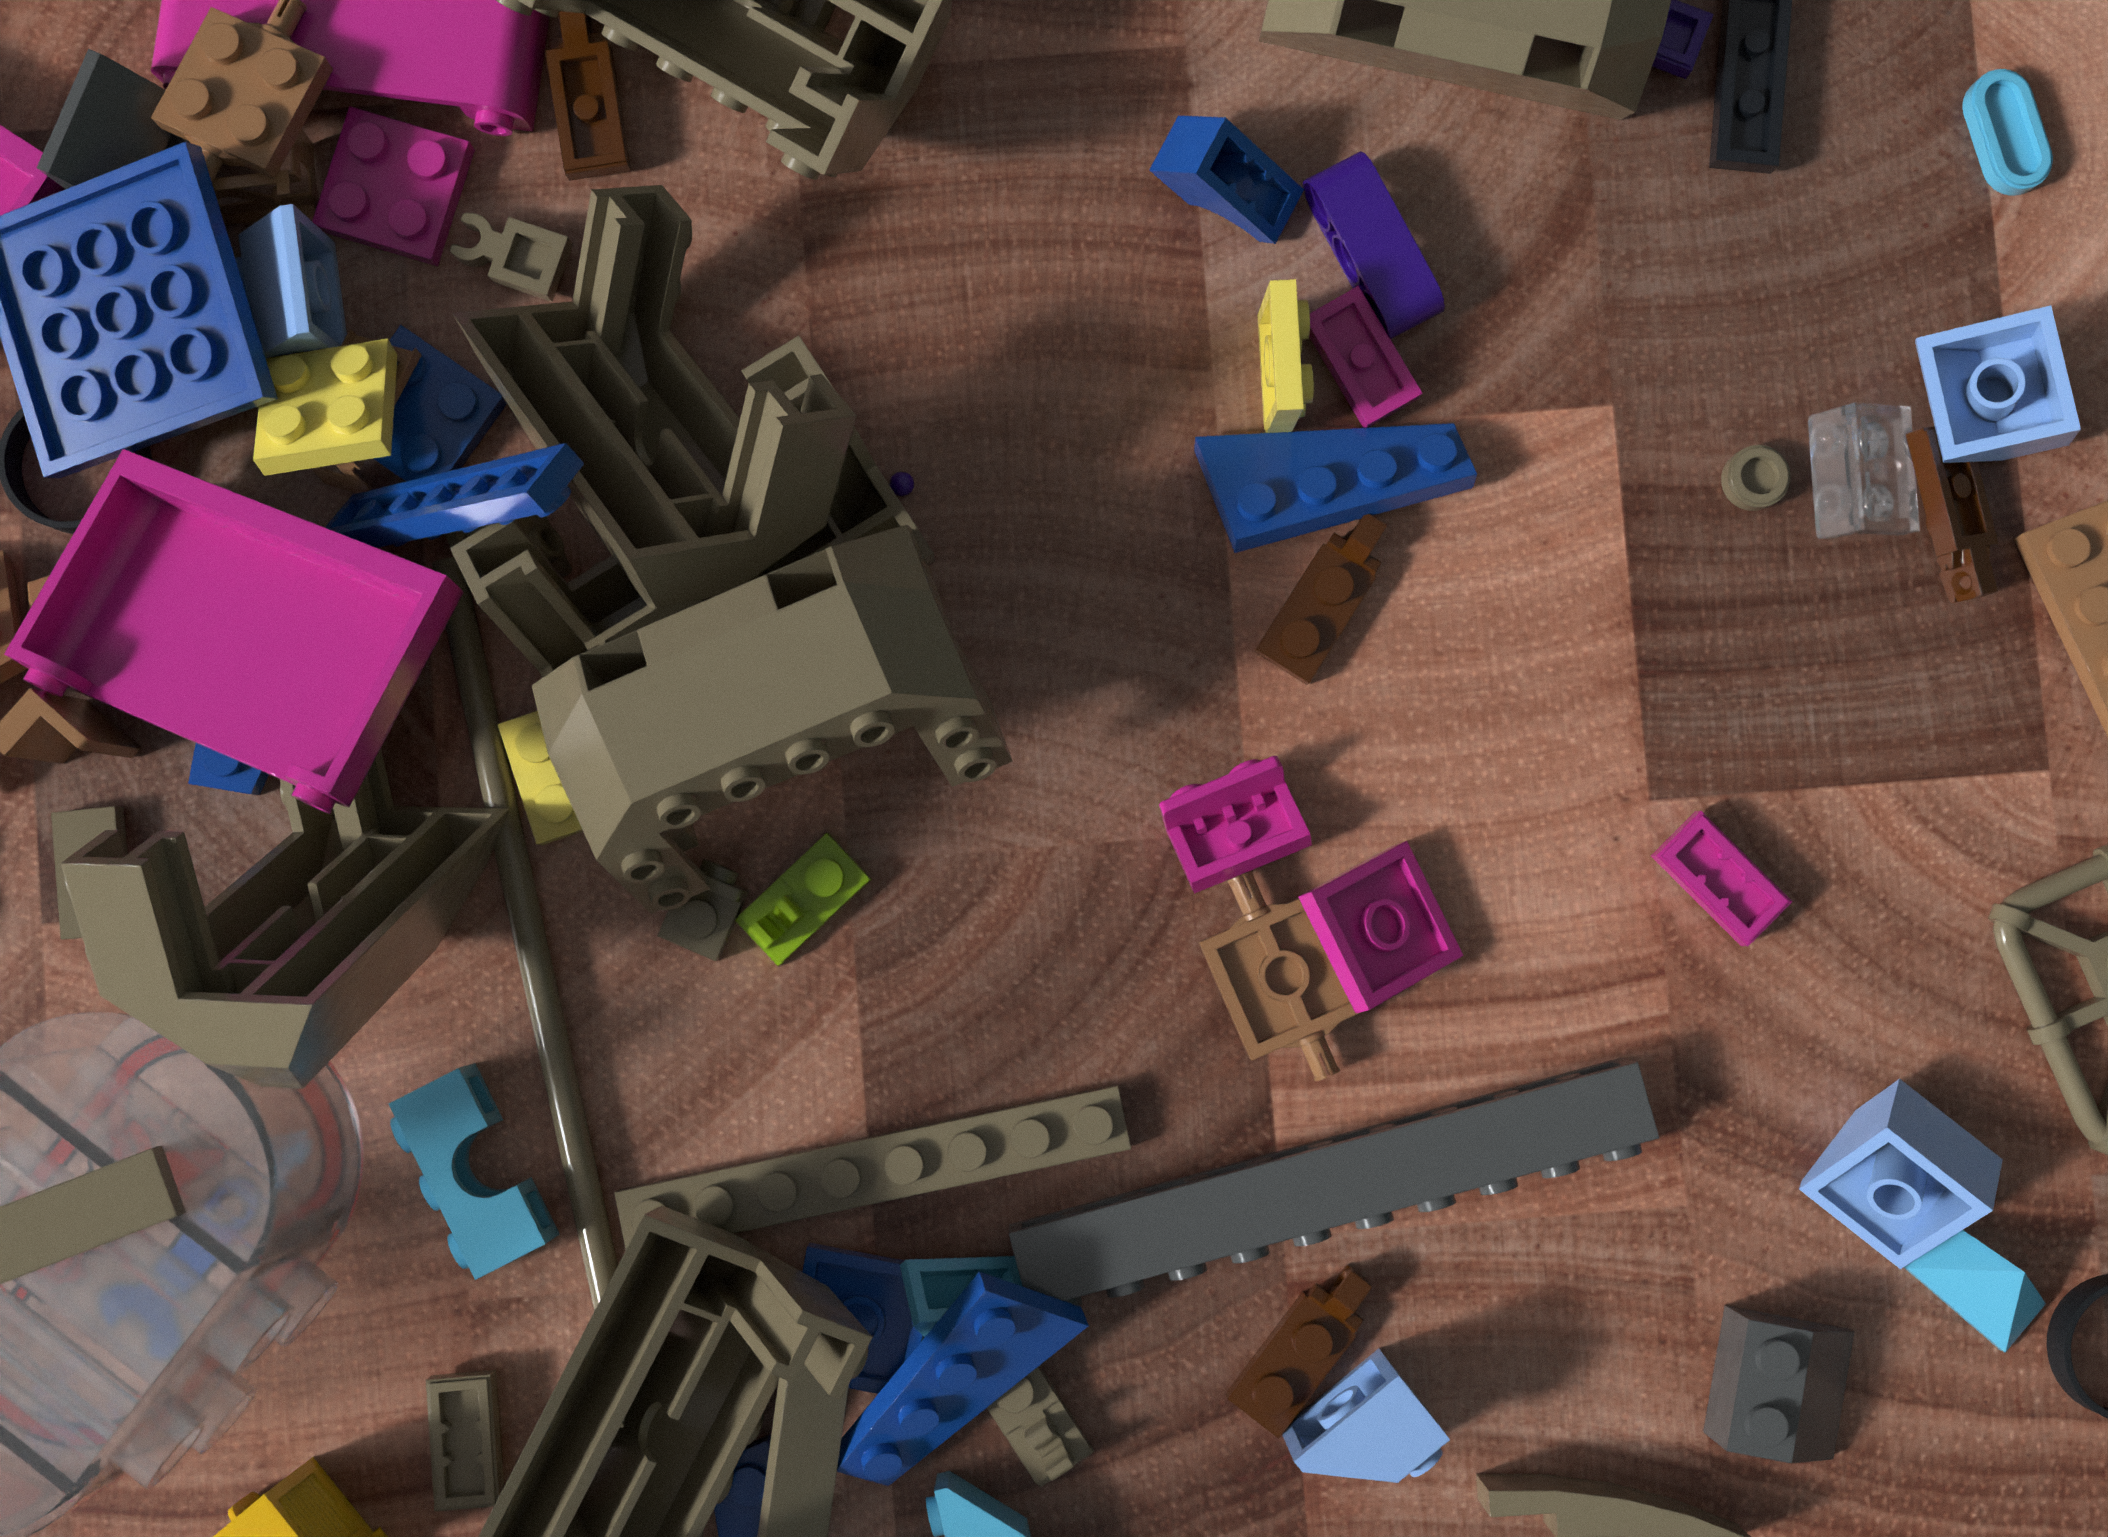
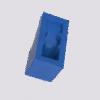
(1226, 173)

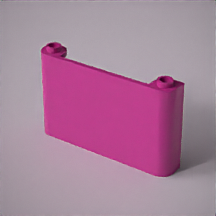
(399, 49)
(235, 627)

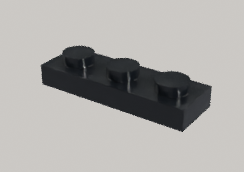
(1750, 85)

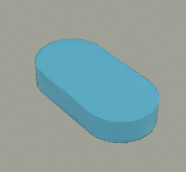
(2007, 132)

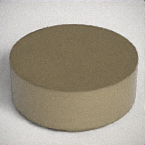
(1755, 477)

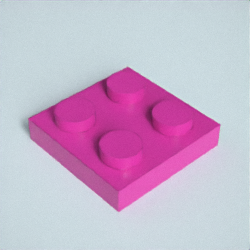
(393, 186)
(1381, 927)

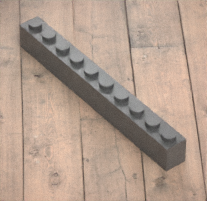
(1336, 1182)

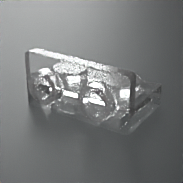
(1863, 471)

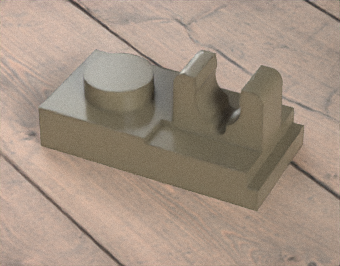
(1040, 1428)

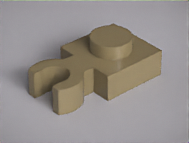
(521, 256)

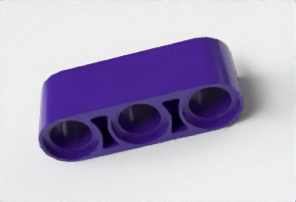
(1373, 243)

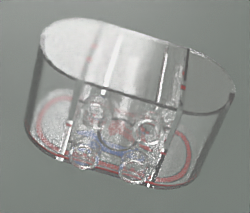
(144, 1339)

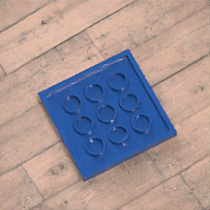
(126, 313)

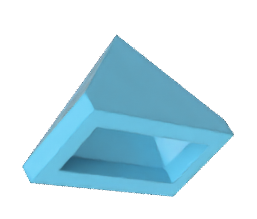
(937, 1283)
(1980, 1287)

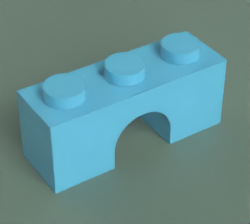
(485, 1222)

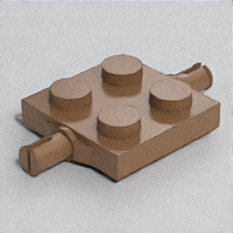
(244, 90)
(1277, 979)

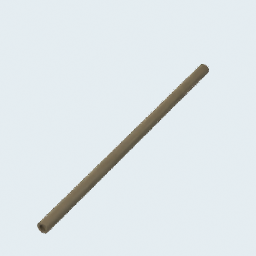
(530, 941)

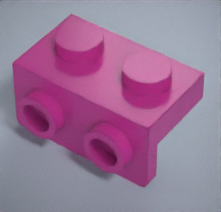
(1234, 823)

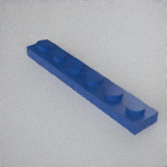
(461, 498)

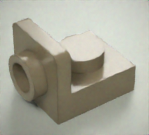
(708, 917)

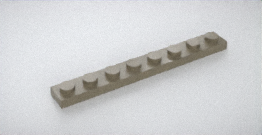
(889, 1164)

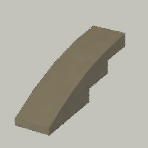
(1597, 1508)

